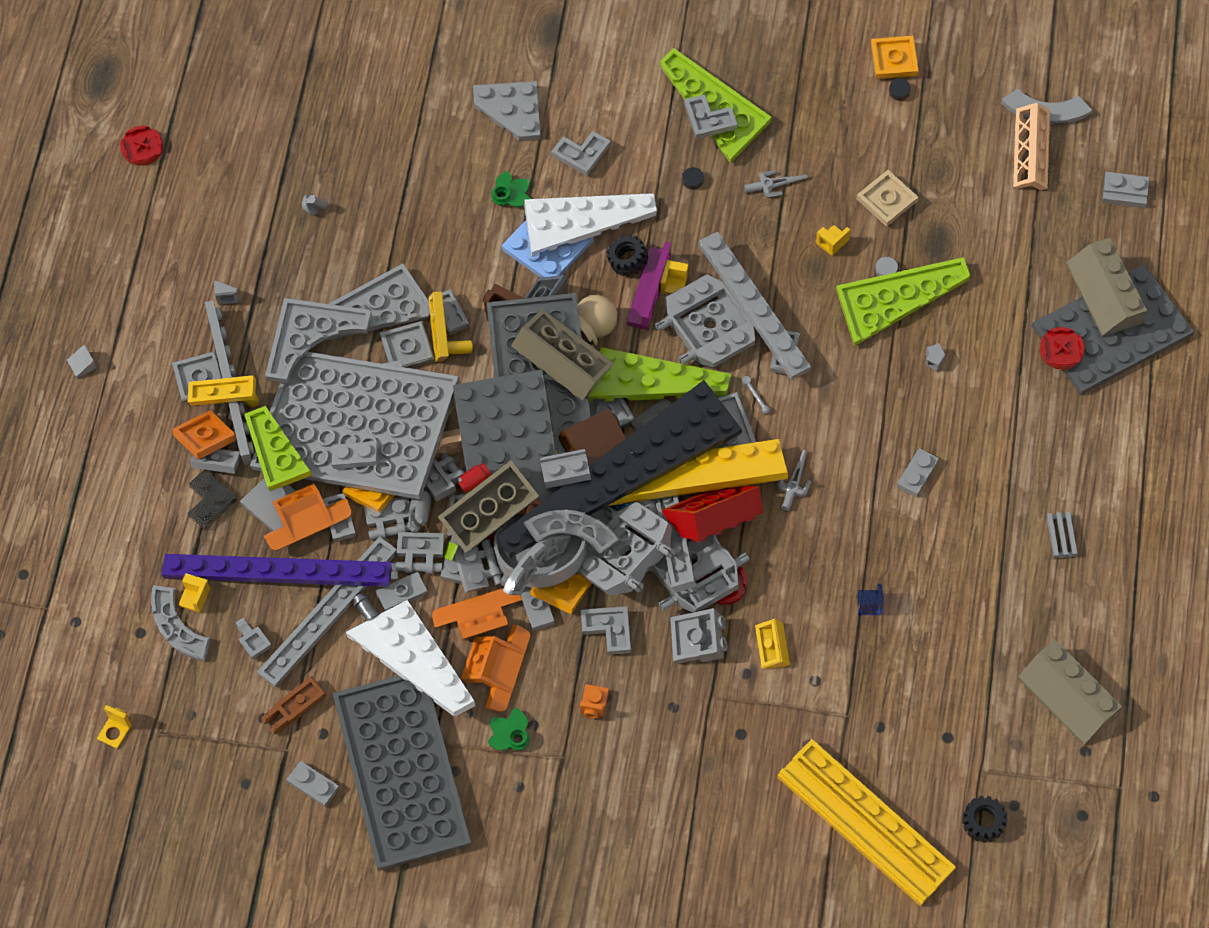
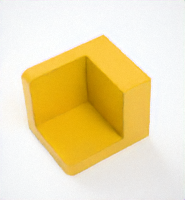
(832, 239)
(673, 277)
(195, 593)

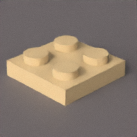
(887, 198)

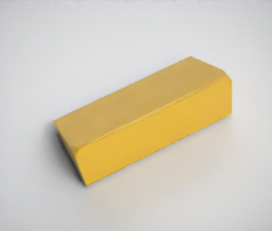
(772, 644)

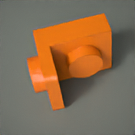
(594, 701)

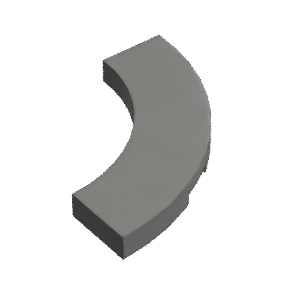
(1061, 112)
(572, 523)
(526, 568)
(172, 629)

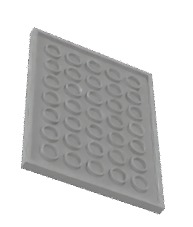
(364, 401)

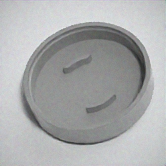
(548, 572)

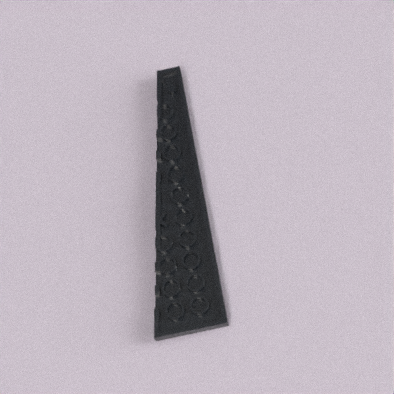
(663, 444)

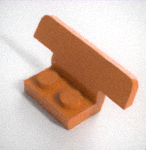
(304, 515)
(477, 613)
(497, 665)

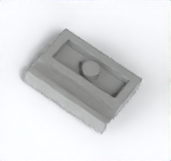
(1125, 189)
(565, 468)

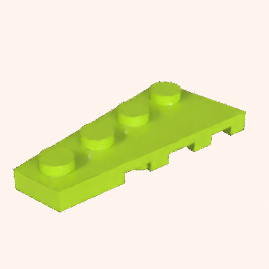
(276, 455)

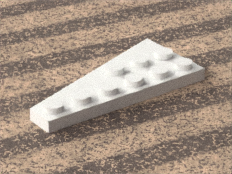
(579, 218)
(411, 652)

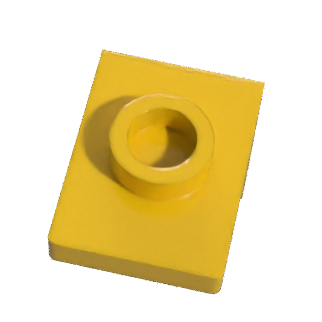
(117, 719)

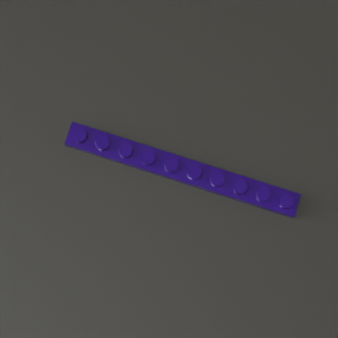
(278, 570)

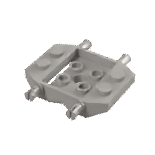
(705, 345)
(641, 555)
(710, 557)

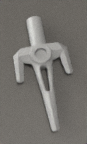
(766, 184)
(792, 487)

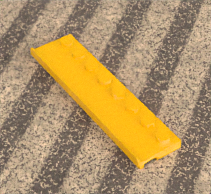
(718, 470)
(866, 822)

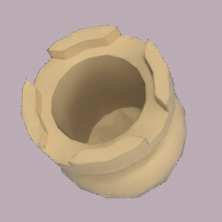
(596, 318)

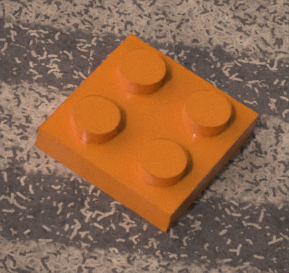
(204, 434)

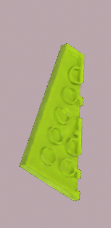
(886, 299)

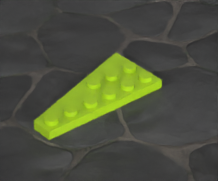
(695, 81)
(652, 378)

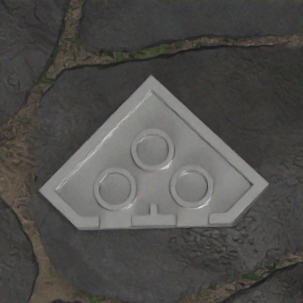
(511, 107)

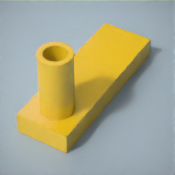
(441, 346)
(223, 391)

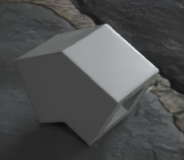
(935, 356)

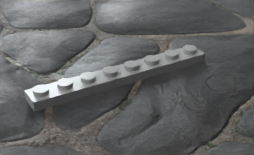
(754, 306)
(228, 371)
(319, 621)

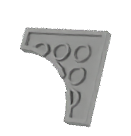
(306, 325)

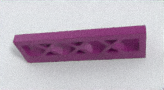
(649, 288)

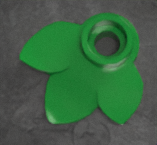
(513, 190)
(507, 730)

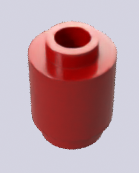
(474, 477)

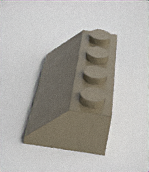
(1106, 288)
(562, 354)
(488, 506)
(1070, 692)

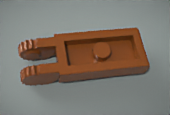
(294, 704)

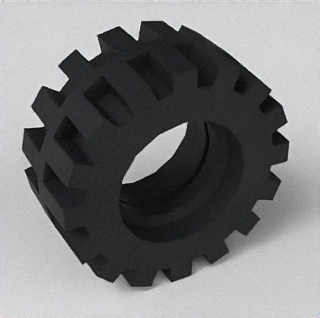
(629, 265)
(988, 805)

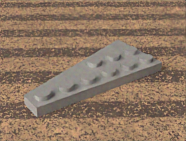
(390, 297)

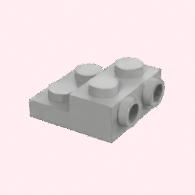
(698, 636)

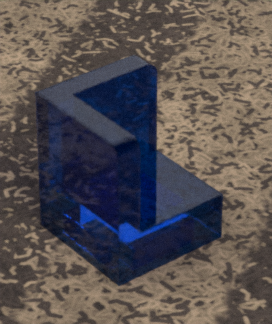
(870, 601)

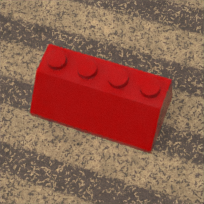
(714, 511)

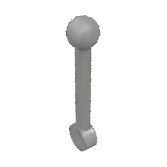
(746, 380)

